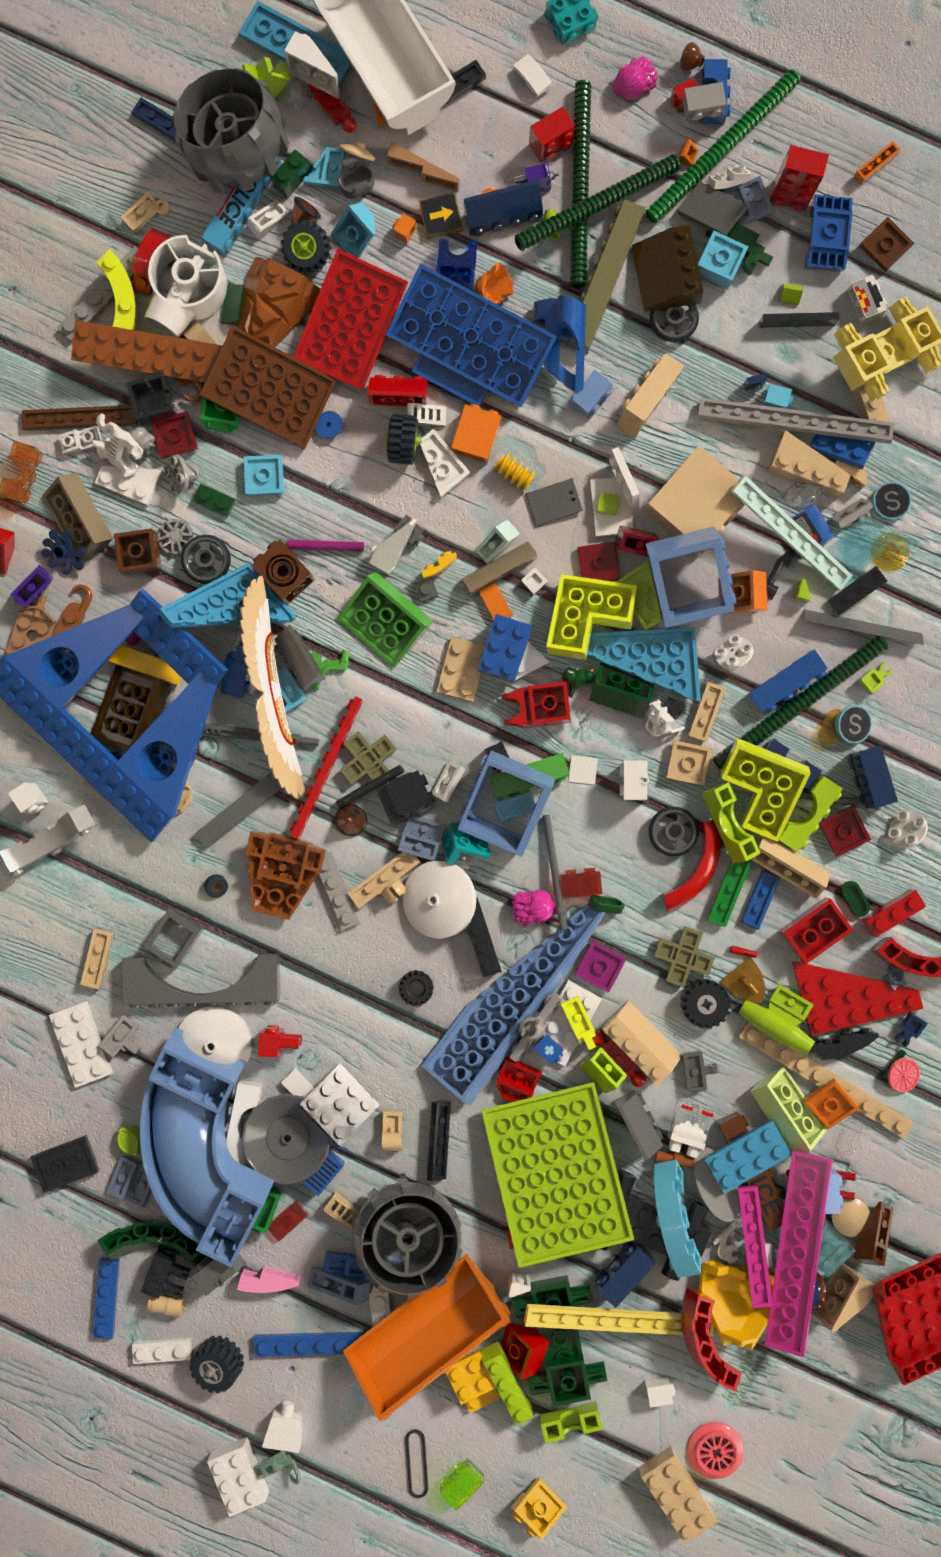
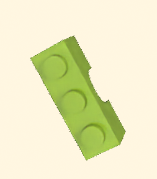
(580, 1417)

